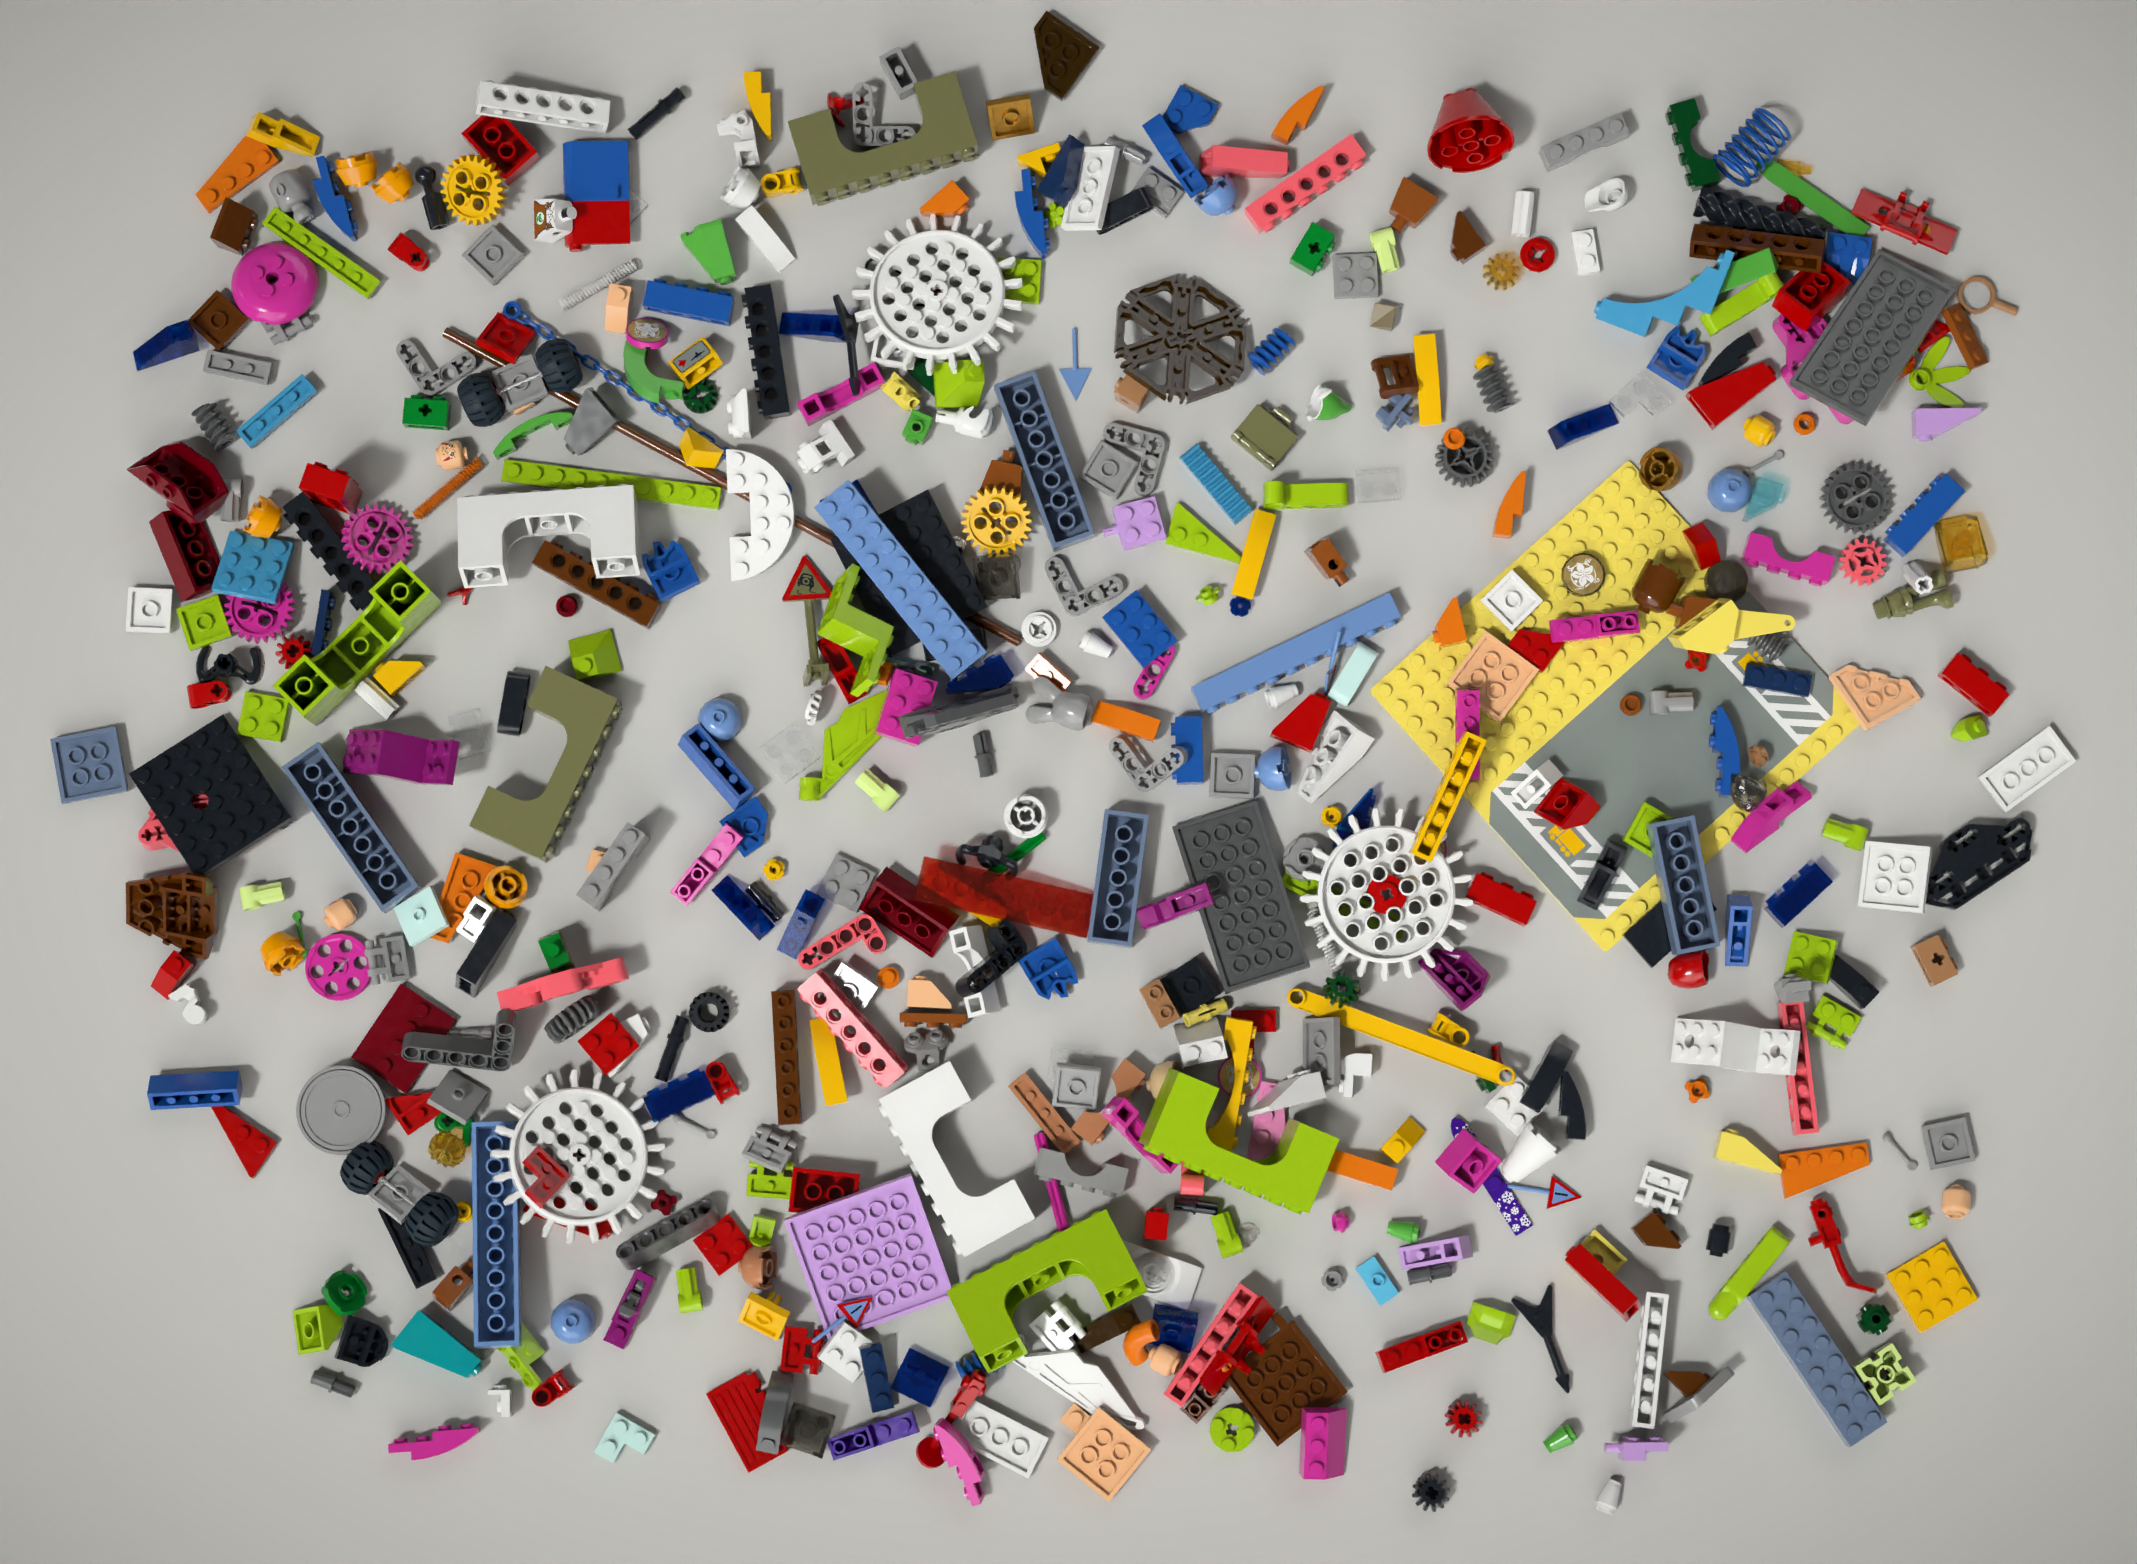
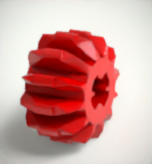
(289, 647)
(1463, 1426)

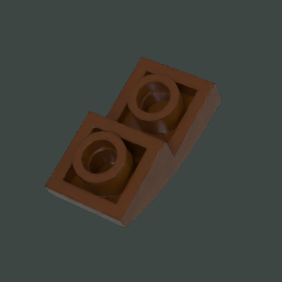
(1201, 1403)

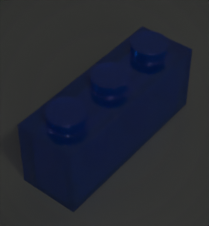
(1797, 894)
(678, 1095)

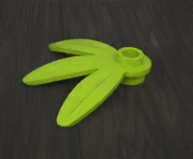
(1930, 378)

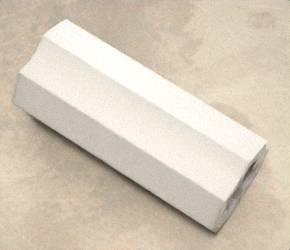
(1522, 214)
(1917, 577)
(377, 698)

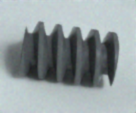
(1492, 389)
(214, 426)
(1768, 645)

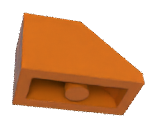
(947, 202)
(1450, 627)

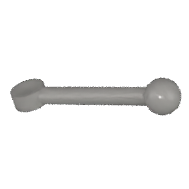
(1778, 455)
(710, 1134)
(1911, 1165)

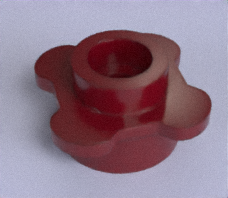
(1788, 200)
(657, 1204)

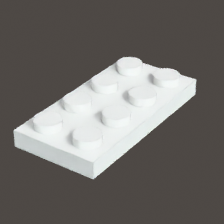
(1090, 200)
(2026, 769)
(1001, 1438)

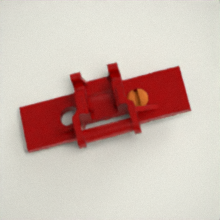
(1905, 220)
(1243, 1342)

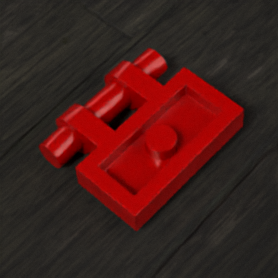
(794, 1347)

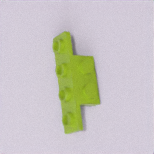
(521, 1358)

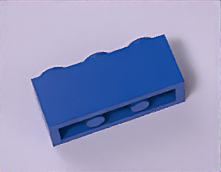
(1189, 735)

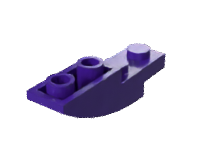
(873, 1435)

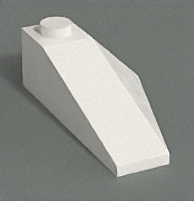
(1339, 749)

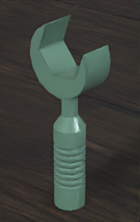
(919, 669)

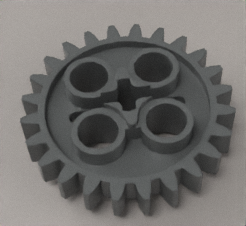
(1864, 515)

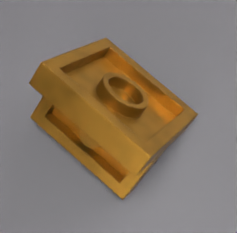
(1010, 116)

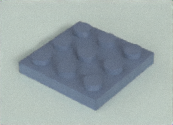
(89, 765)

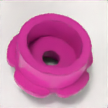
(1340, 1221)

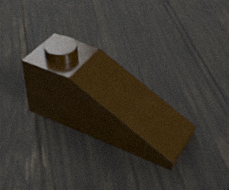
(1107, 1328)

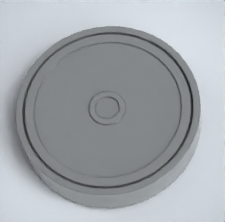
(341, 1109)

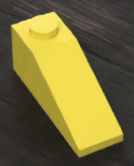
(1740, 1151)

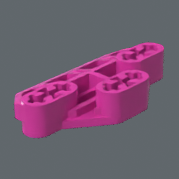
(1797, 352)

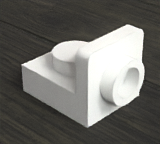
(504, 1404)

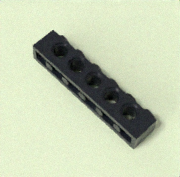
(763, 296)
(303, 505)

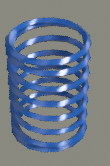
(1736, 162)

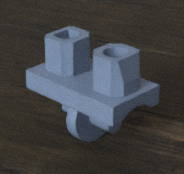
(1389, 418)

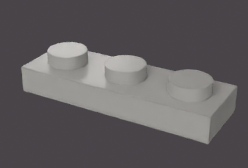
(238, 367)

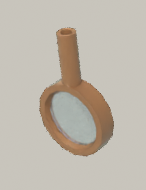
(1978, 295)

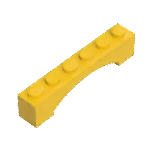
(1238, 1034)

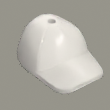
(1607, 196)

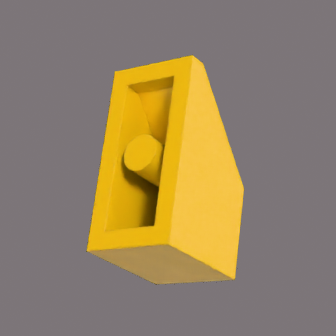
(397, 674)
(1402, 1140)

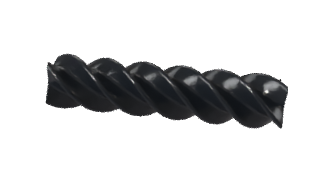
(1745, 215)

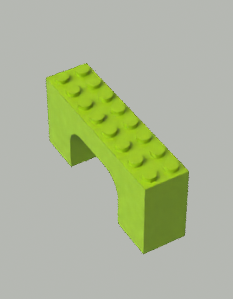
(323, 682)
(1286, 1176)
(1085, 1249)

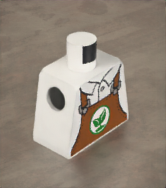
(552, 219)

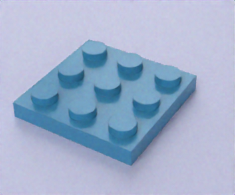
(253, 567)

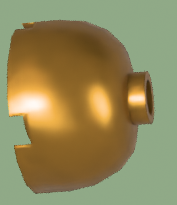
(1660, 469)

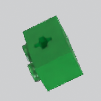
(1313, 237)
(437, 420)

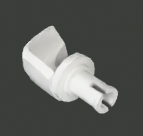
(963, 424)

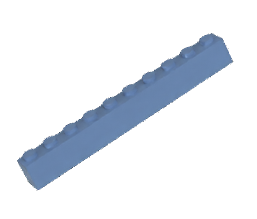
(1295, 653)

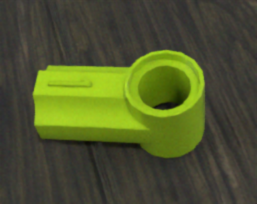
(1850, 835)
(1228, 1239)
(689, 1295)

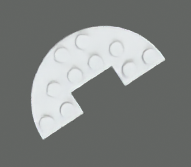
(770, 514)

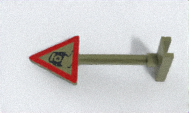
(806, 587)

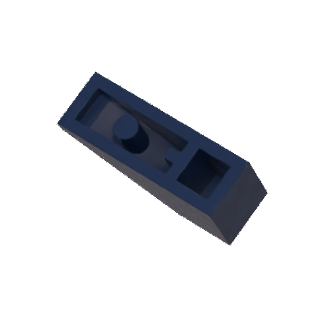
(1064, 172)

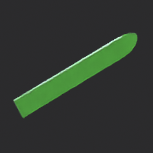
(1813, 199)

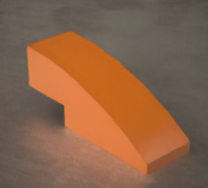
(1297, 116)
(1510, 508)
(1126, 721)
(1363, 1170)

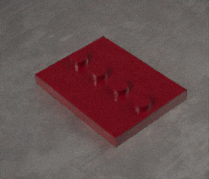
(383, 1043)

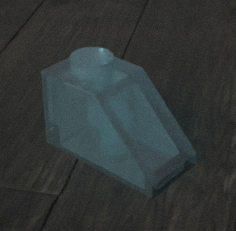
(1763, 498)

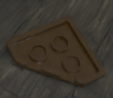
(1061, 54)

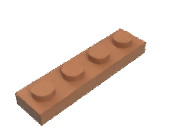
(1044, 1113)

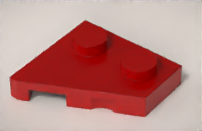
(1535, 647)
(412, 1110)

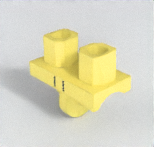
(901, 392)

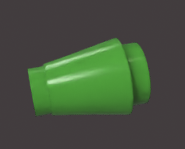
(1404, 1230)
(1560, 1438)

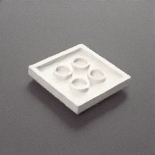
(1895, 877)

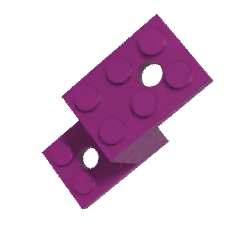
(400, 757)

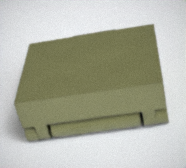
(1265, 436)

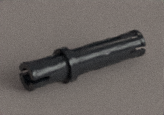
(655, 114)
(673, 1044)

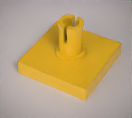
(765, 1315)

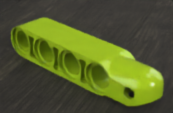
(1748, 1274)

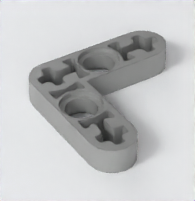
(873, 131)
(427, 375)
(1142, 446)
(1074, 595)
(1144, 770)
(1700, 1396)

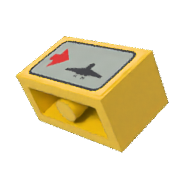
(695, 363)

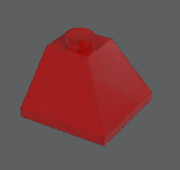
(1567, 806)

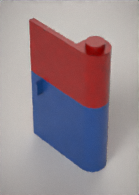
(599, 191)

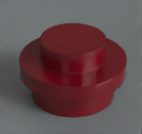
(567, 606)

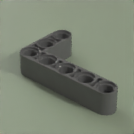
(463, 1051)

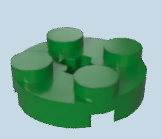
(337, 1300)

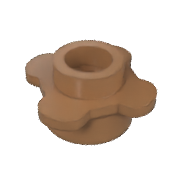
(1758, 755)

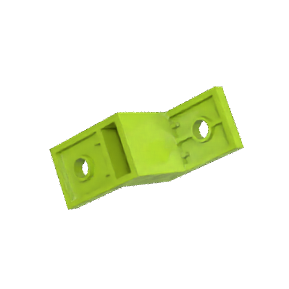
(856, 630)

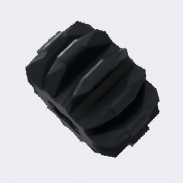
(1425, 1498)

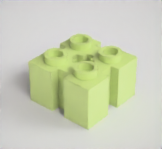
(1896, 1377)

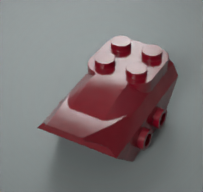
(184, 480)

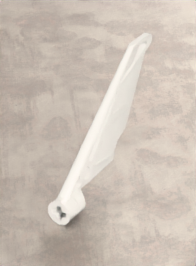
(1079, 1382)

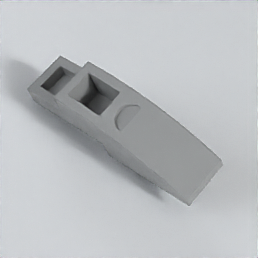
(1792, 989)

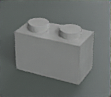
(898, 72)

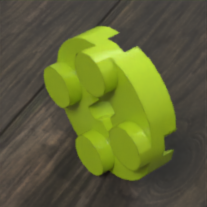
(1219, 1427)

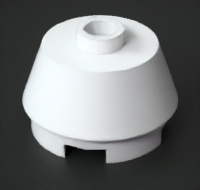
(741, 189)
(1026, 816)

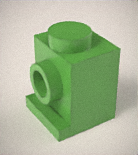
(914, 437)

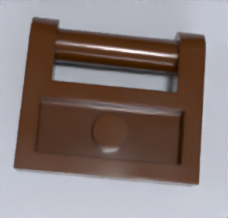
(1401, 373)

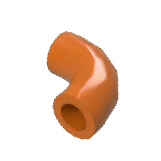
(1137, 1338)

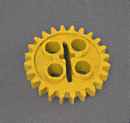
(471, 208)
(983, 533)

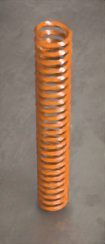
(446, 488)

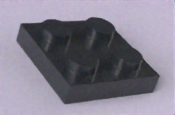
(1190, 986)

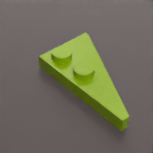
(1190, 534)

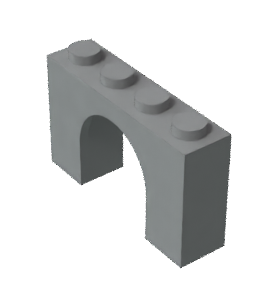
(626, 845)

